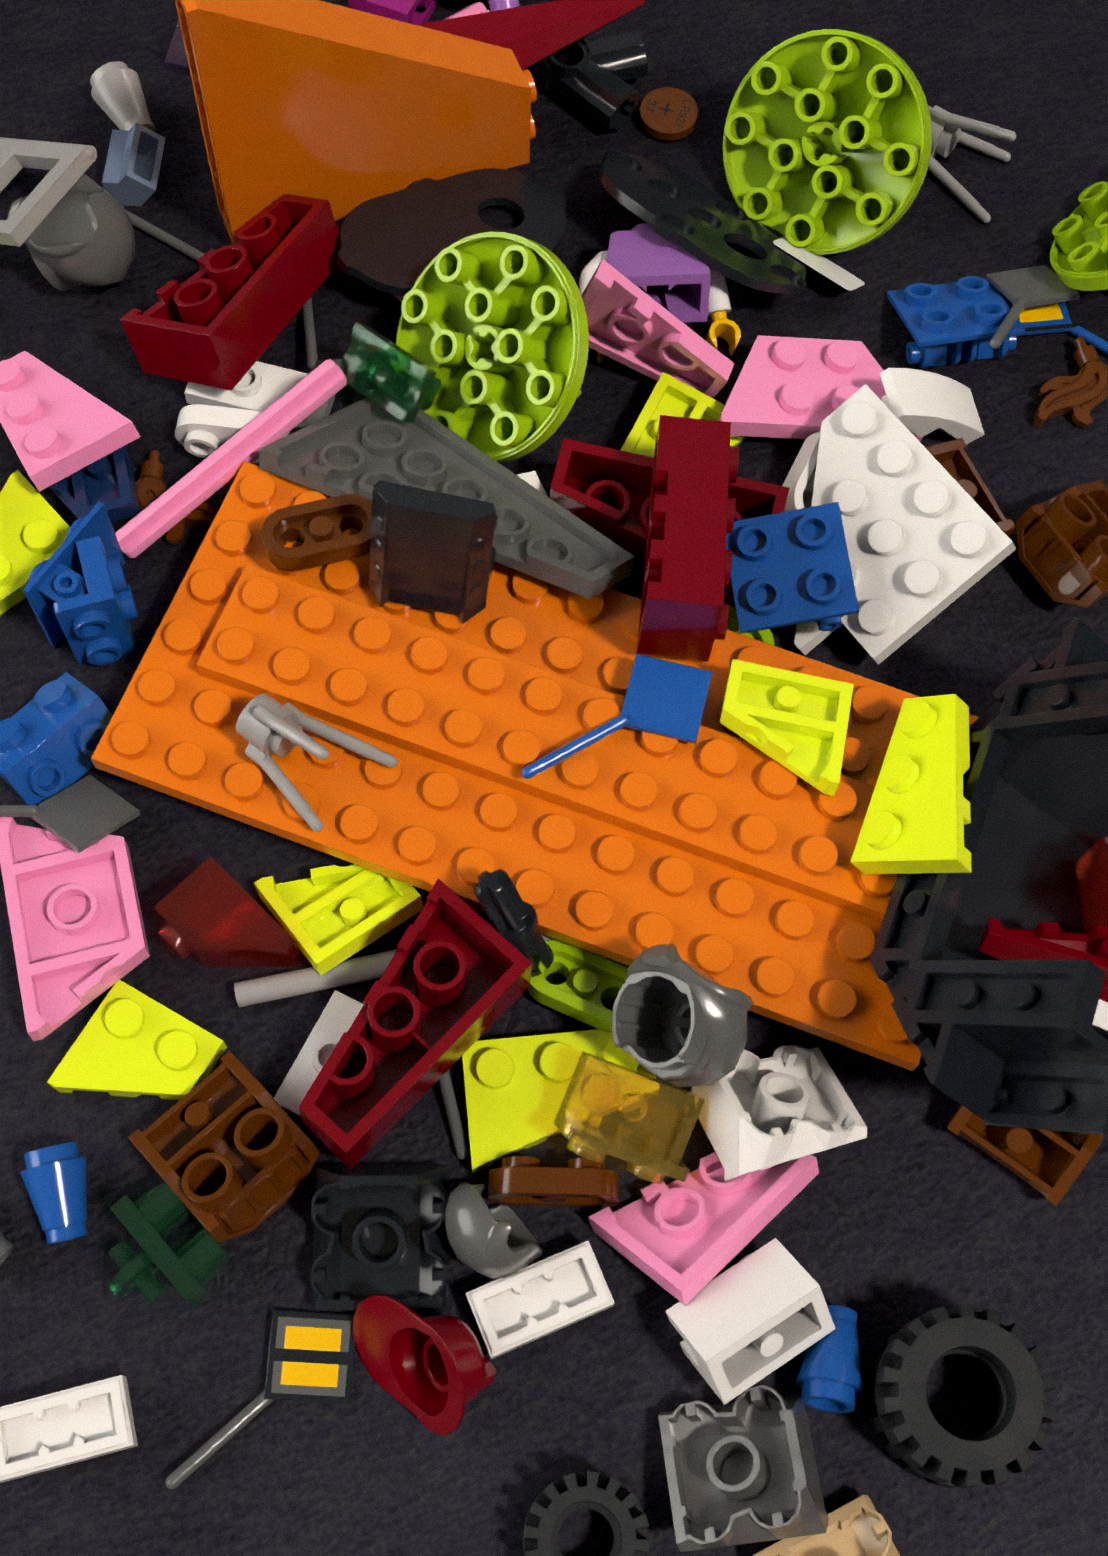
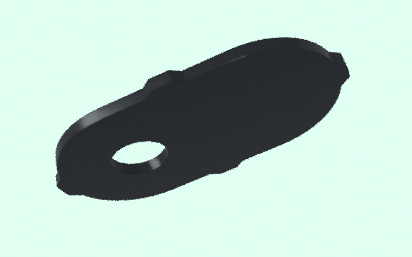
(701, 222)
(401, 232)

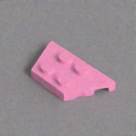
(797, 384)
(69, 920)

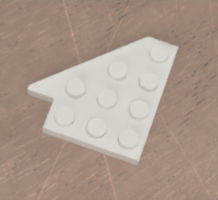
(905, 523)

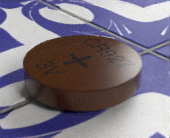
(668, 113)

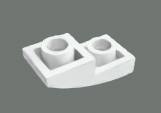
(931, 402)

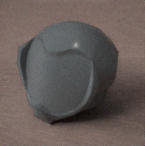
(83, 238)
(679, 1019)

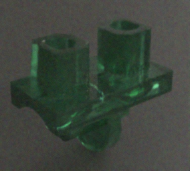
(389, 374)
(186, 1269)

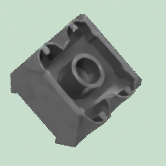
(741, 1471)

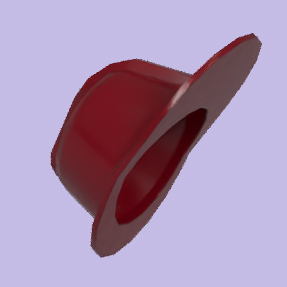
(421, 1361)

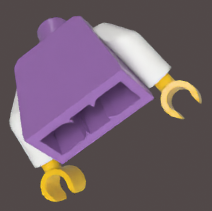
(671, 278)

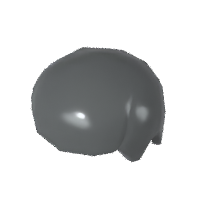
(487, 1237)

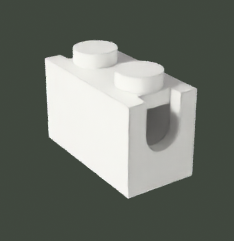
(751, 1320)

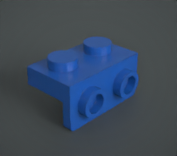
(99, 621)
(52, 739)

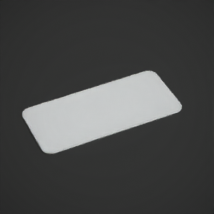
(821, 265)

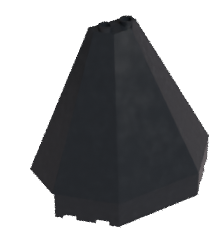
(1014, 1032)

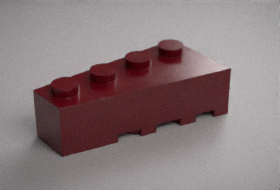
(687, 539)
(414, 1024)

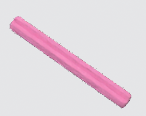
(229, 457)

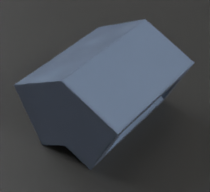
(133, 164)

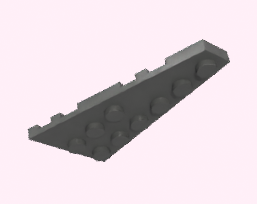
(369, 444)

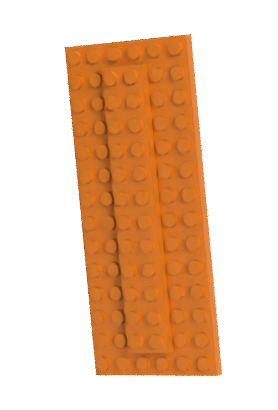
(609, 847)

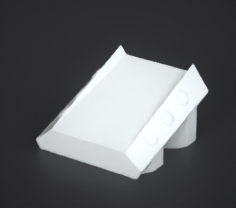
(777, 1110)

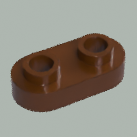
(320, 530)
(528, 1184)

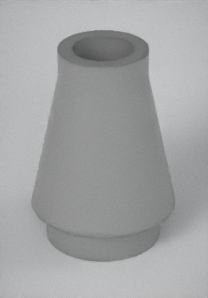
(120, 95)

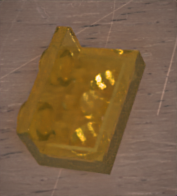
(629, 1118)

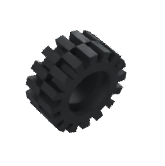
(590, 1492)

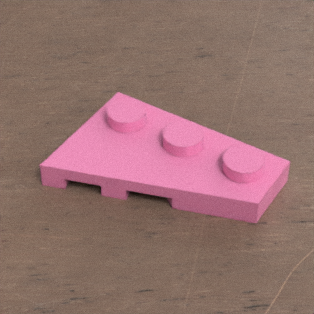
(647, 336)
(55, 421)
(695, 1227)

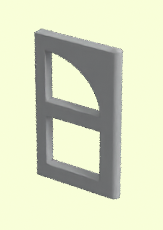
(66, 165)

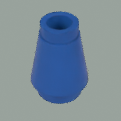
(58, 1190)
(832, 1366)

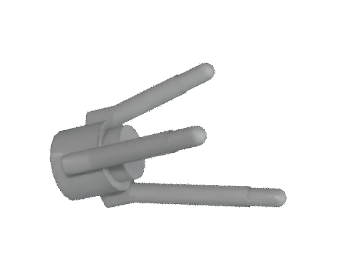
(946, 135)
(278, 729)

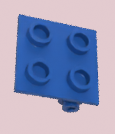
(953, 321)
(791, 569)
(63, 575)

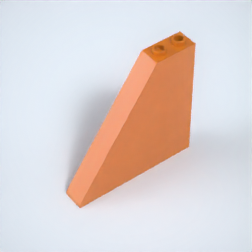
(344, 103)

